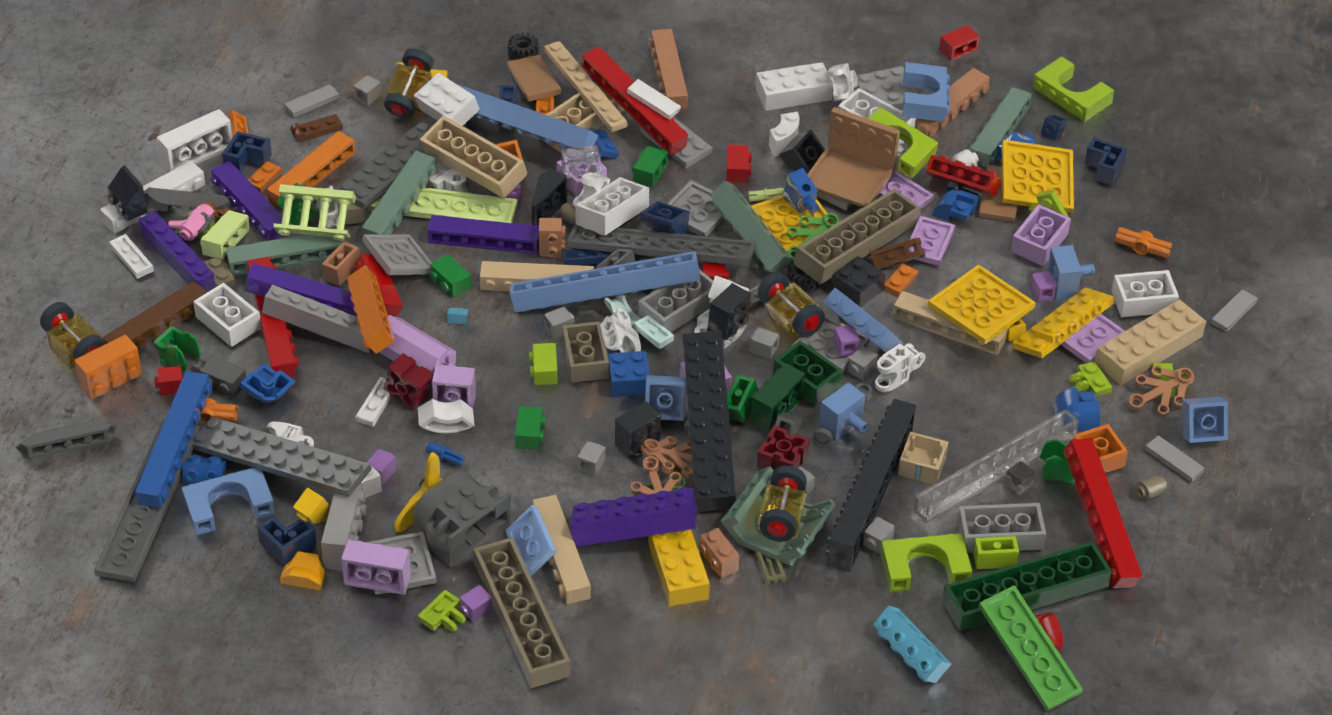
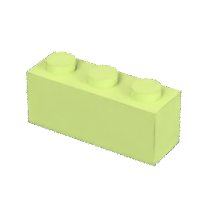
(225, 234)

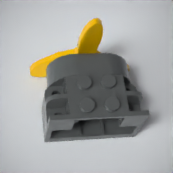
(454, 512)

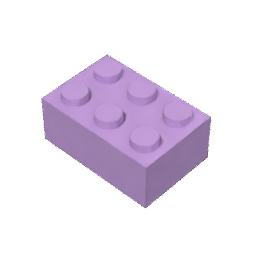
(1039, 233)
(376, 567)

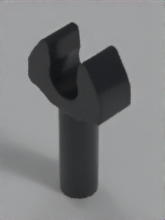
(953, 185)

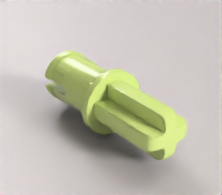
(763, 195)

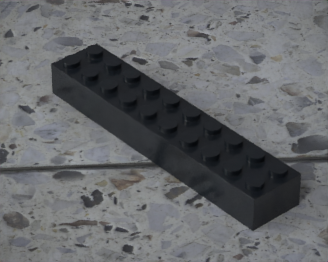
(709, 421)
(870, 485)

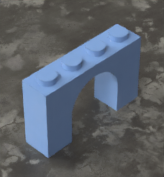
(930, 78)
(861, 320)
(245, 483)

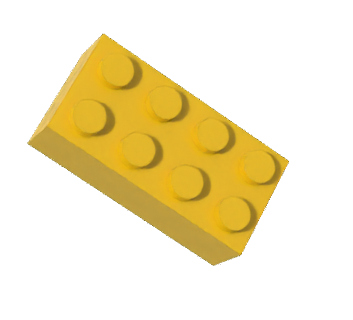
(679, 567)

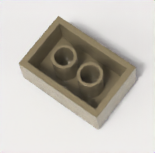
(585, 352)

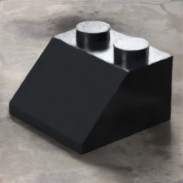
(802, 151)
(127, 195)

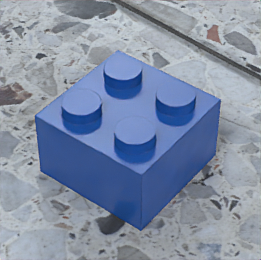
(628, 373)

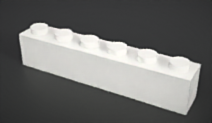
(184, 178)

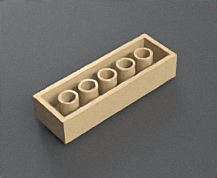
(579, 113)
(473, 156)
(1150, 342)

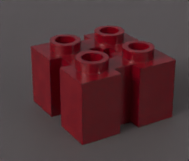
(408, 381)
(783, 449)

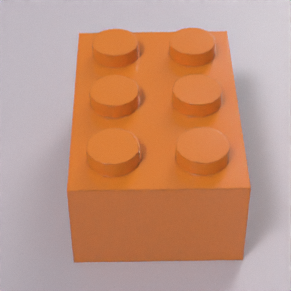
(108, 367)

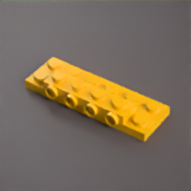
(1063, 322)

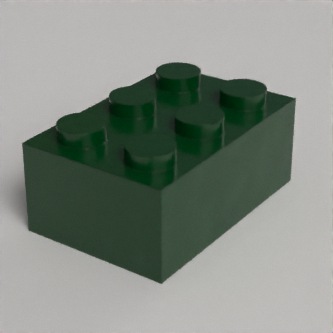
(821, 375)
(777, 396)

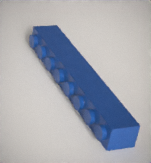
(173, 440)

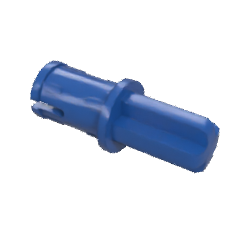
(445, 453)

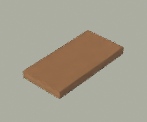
(534, 78)
(992, 207)

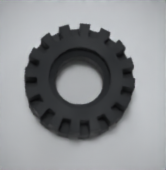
(516, 45)
(803, 282)

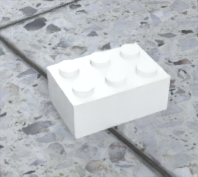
(446, 98)
(1143, 292)
(227, 314)

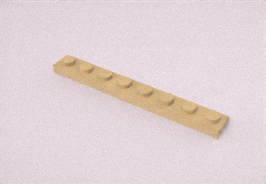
(585, 86)

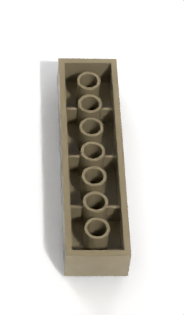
(857, 235)
(522, 612)

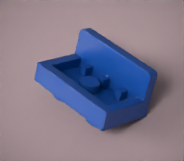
(604, 144)
(202, 469)

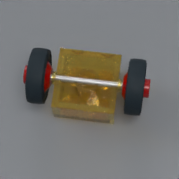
(407, 82)
(790, 306)
(69, 334)
(783, 504)

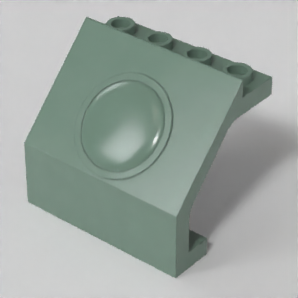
(744, 516)

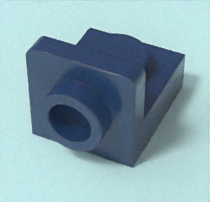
(1052, 125)

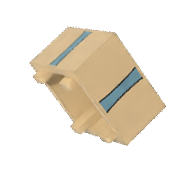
(923, 458)

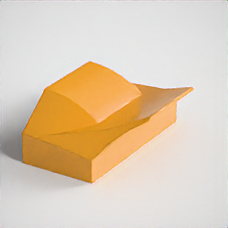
(304, 571)

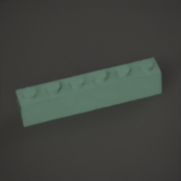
(1000, 125)
(400, 195)
(751, 227)
(282, 252)

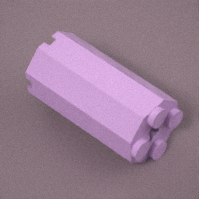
(418, 345)

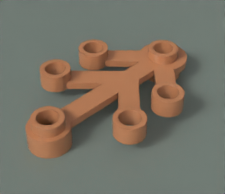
(1163, 387)
(676, 454)
(652, 461)

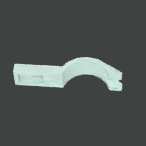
(645, 326)

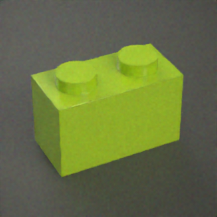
(544, 364)
(995, 552)

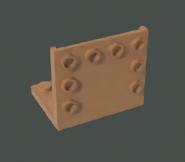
(857, 158)

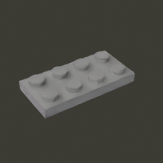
(693, 152)

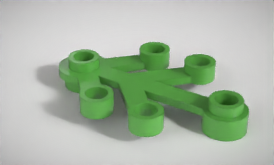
(810, 232)

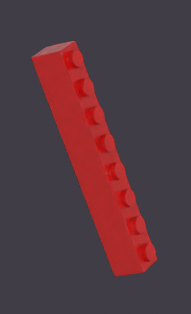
(616, 83)
(275, 333)
(1102, 512)

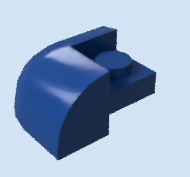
(956, 204)
(266, 384)
(1081, 406)

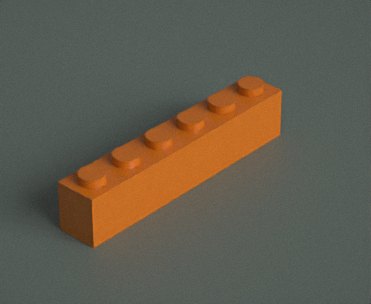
(315, 165)
(370, 310)

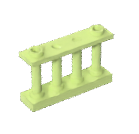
(309, 194)

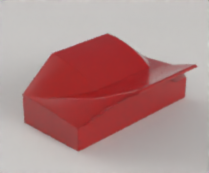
(1052, 628)

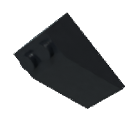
(549, 195)

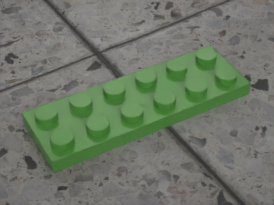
(1030, 648)

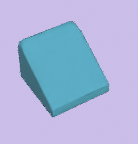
(457, 315)

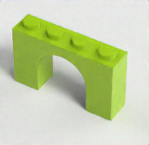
(1081, 104)
(919, 144)
(945, 548)

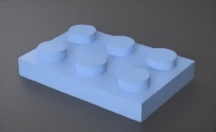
(532, 539)

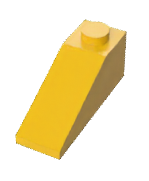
(312, 507)

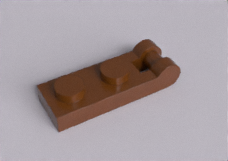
(316, 128)
(897, 254)

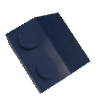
(666, 218)

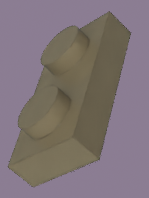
(221, 271)

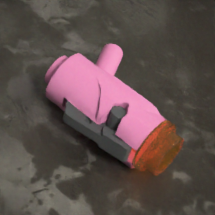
(196, 222)

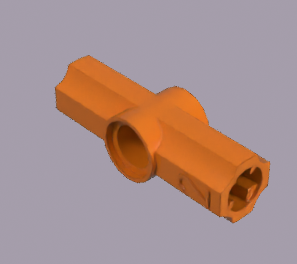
(1143, 242)
(226, 412)

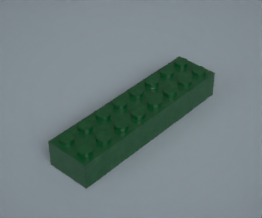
(1037, 580)

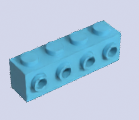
(911, 644)

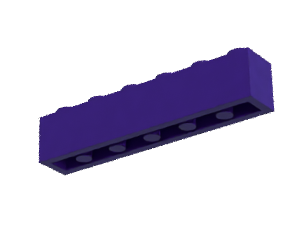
(247, 200)
(483, 234)
(175, 251)
(262, 278)

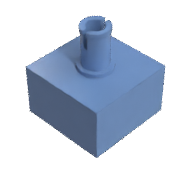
(1067, 271)
(666, 396)
(843, 412)
(1205, 419)

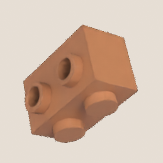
(550, 237)
(340, 263)
(719, 553)

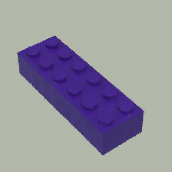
(634, 516)

